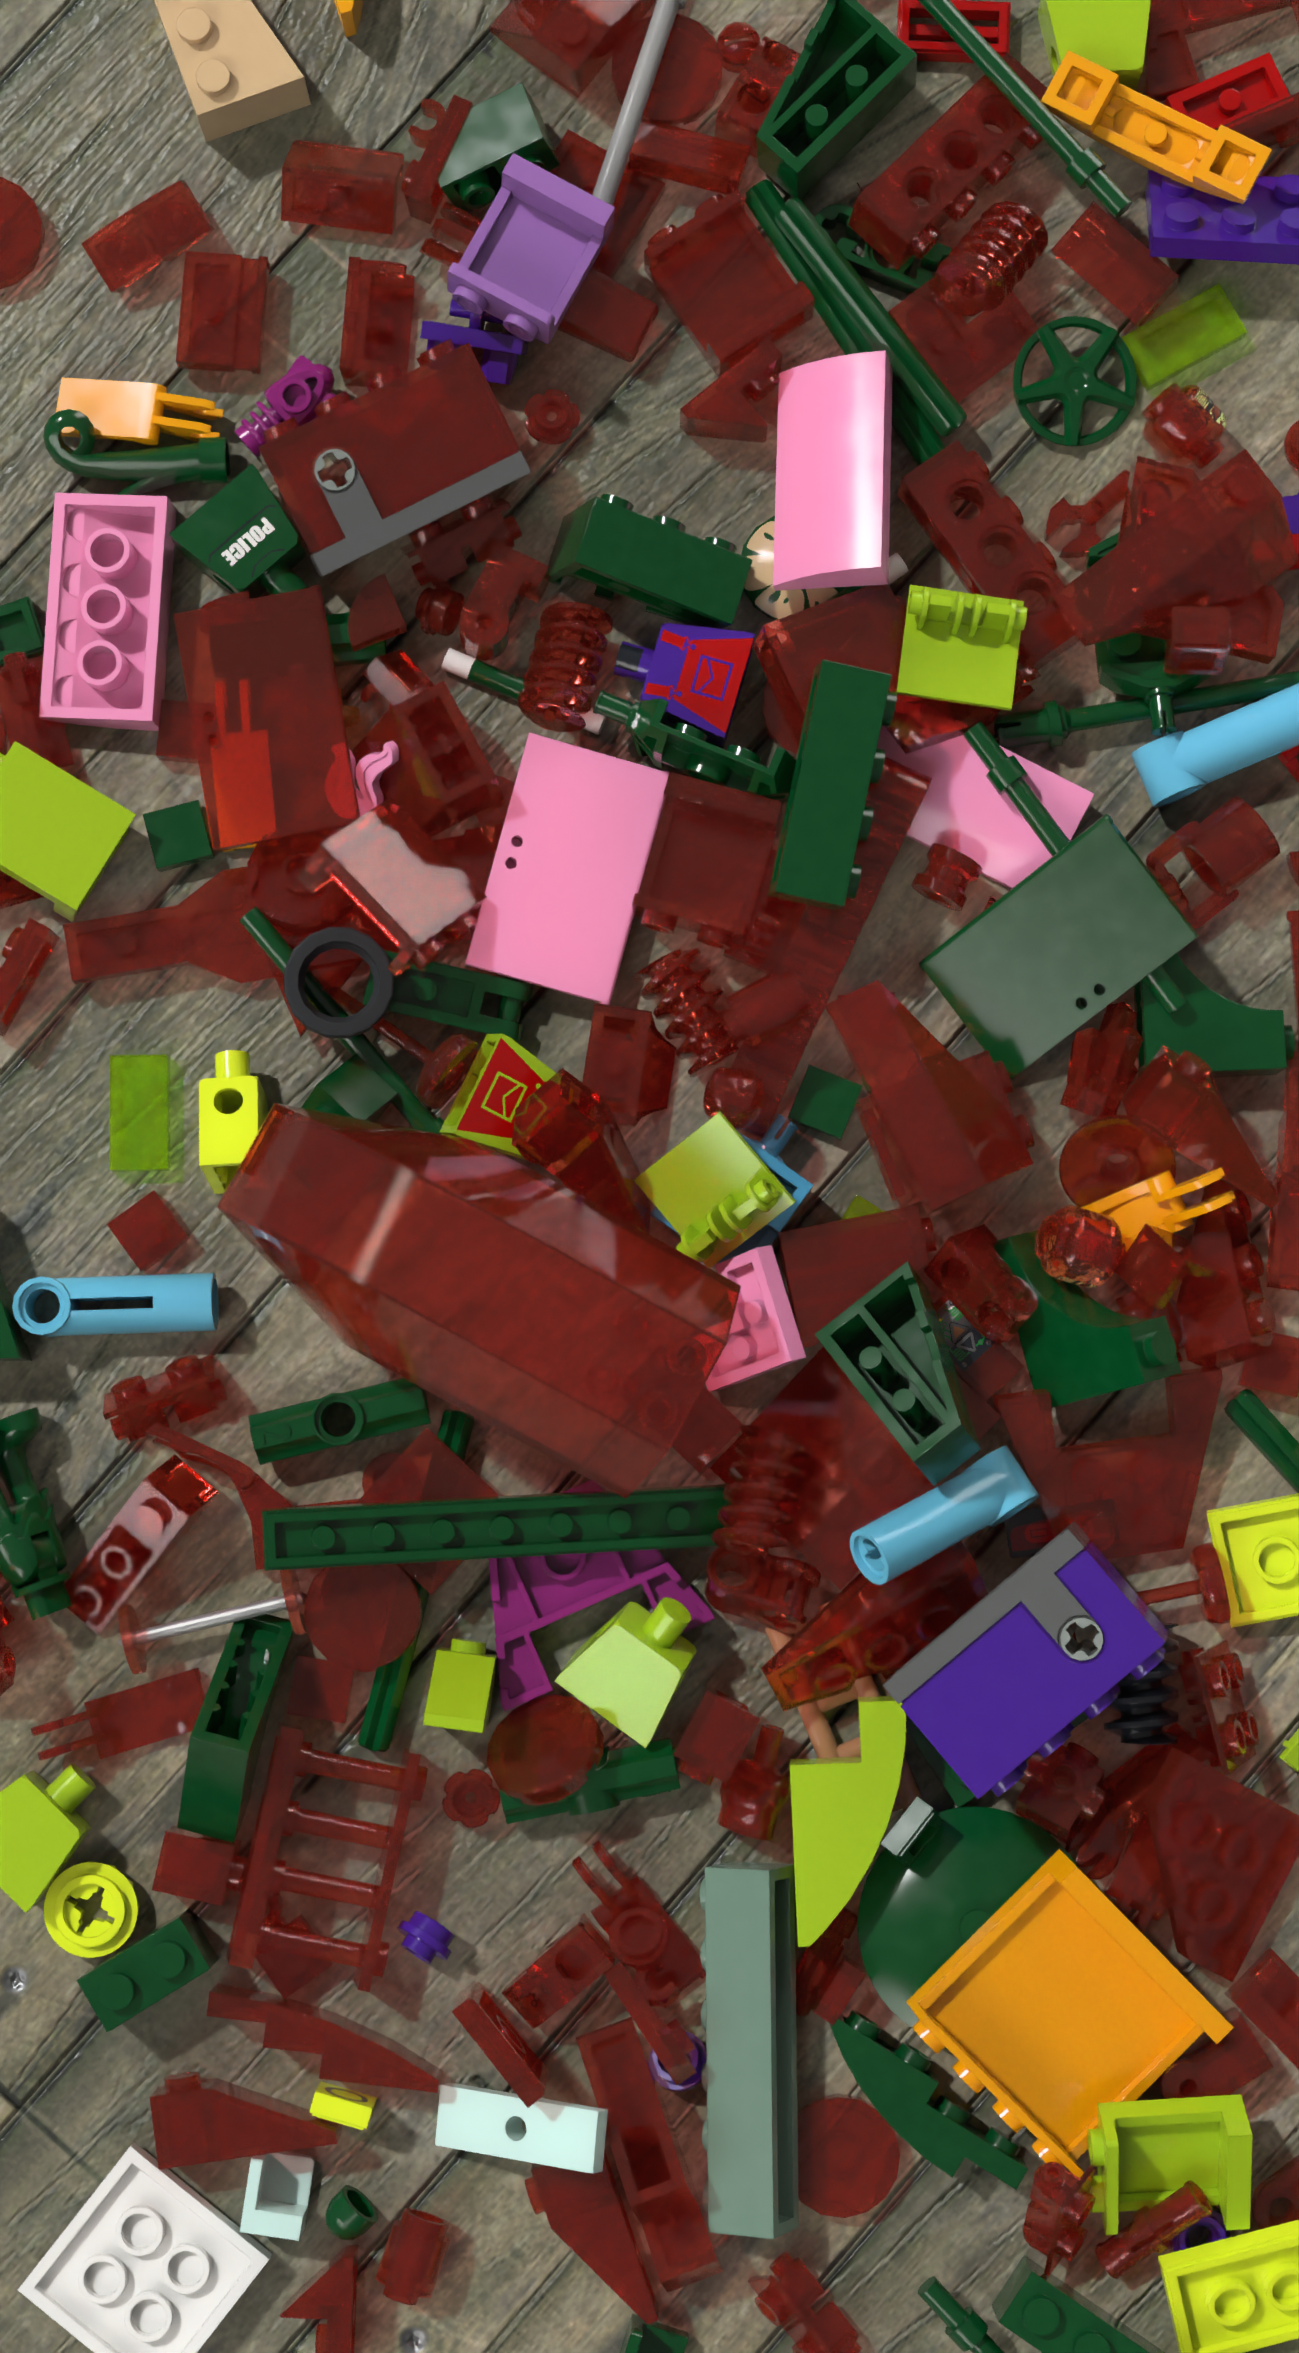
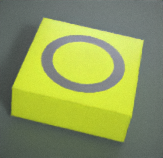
(342, 2106)

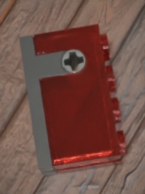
(409, 451)

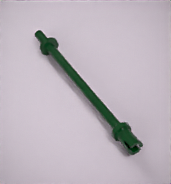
(1055, 722)

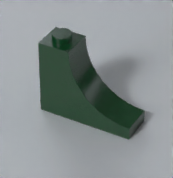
(1221, 1032)
(1076, 1343)
(232, 1727)

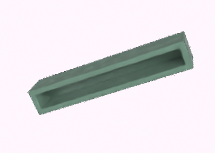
(750, 2049)

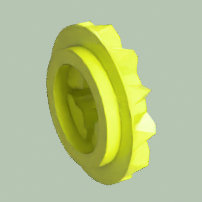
(64, 1916)

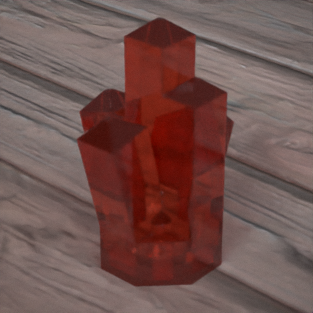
(1103, 1063)

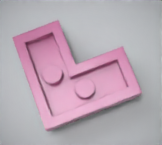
(763, 1323)

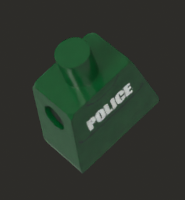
(243, 539)

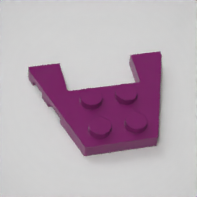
(548, 1587)

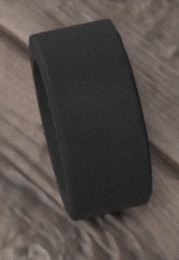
(321, 942)

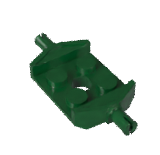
(1135, 664)
(687, 750)

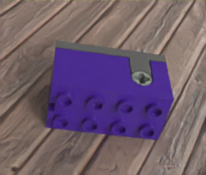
(1014, 1674)

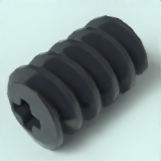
(1142, 1703)

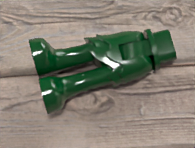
(28, 1528)

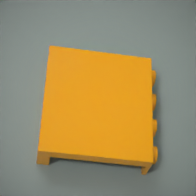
(1060, 2010)

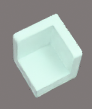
(278, 2195)

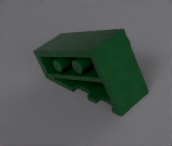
(904, 1371)

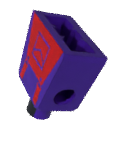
(695, 672)

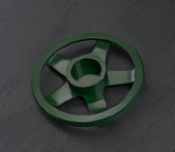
(1075, 381)

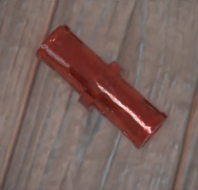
(1153, 2229)

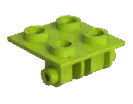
(960, 647)
(714, 1191)

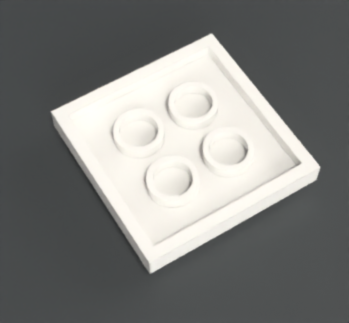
(144, 2264)

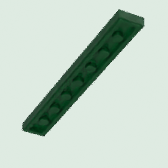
(490, 1527)

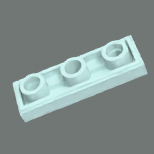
(492, 2120)

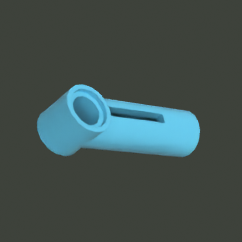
(1190, 759)
(179, 1304)
(916, 1531)

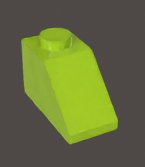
(461, 1687)

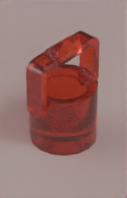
(1221, 852)

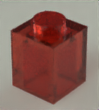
(199, 1867)

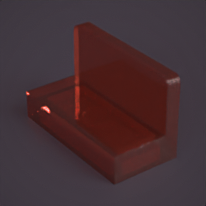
(341, 186)

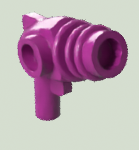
(289, 397)

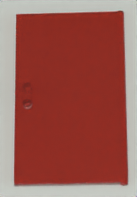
(277, 719)

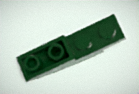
(901, 2090)

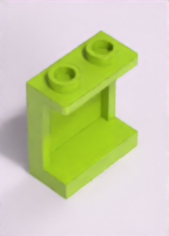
(56, 829)
(1159, 2144)

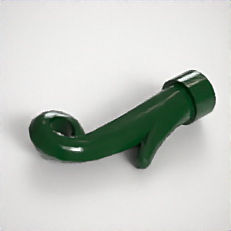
(148, 468)

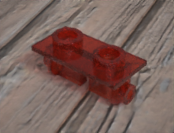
(440, 546)
(21, 706)
(142, 1401)
(1057, 2212)
(787, 2302)

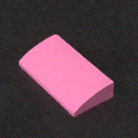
(833, 473)
(108, 610)
(974, 819)

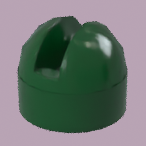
(350, 2214)

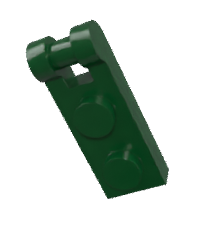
(456, 997)

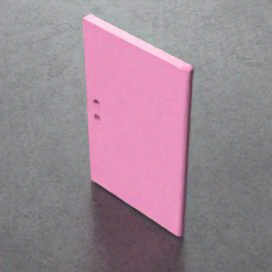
(566, 893)

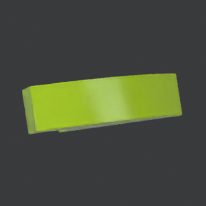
(843, 1814)

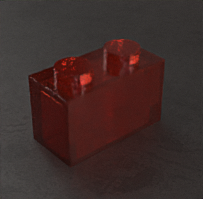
(714, 1736)

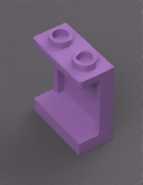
(531, 251)

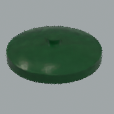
(927, 1911)

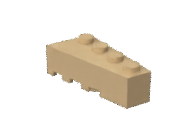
(231, 64)

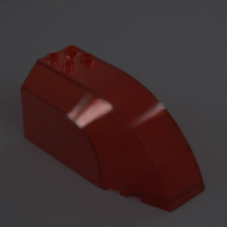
(486, 1285)

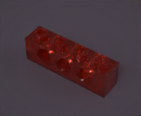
(904, 229)
(961, 542)

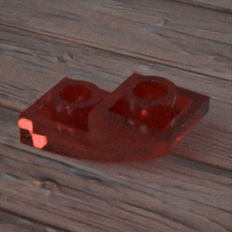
(147, 235)

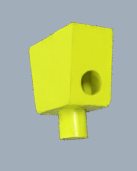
(229, 1117)

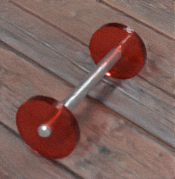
(134, 1637)

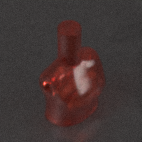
(756, 1790)

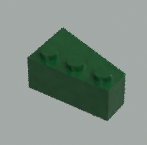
(834, 96)
(650, 562)

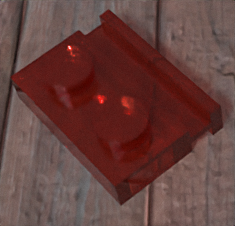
(222, 312)

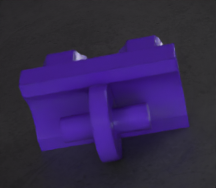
(500, 349)

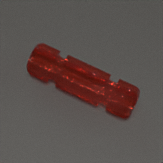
(821, 1959)

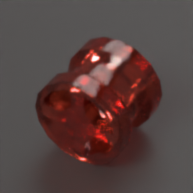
(946, 876)

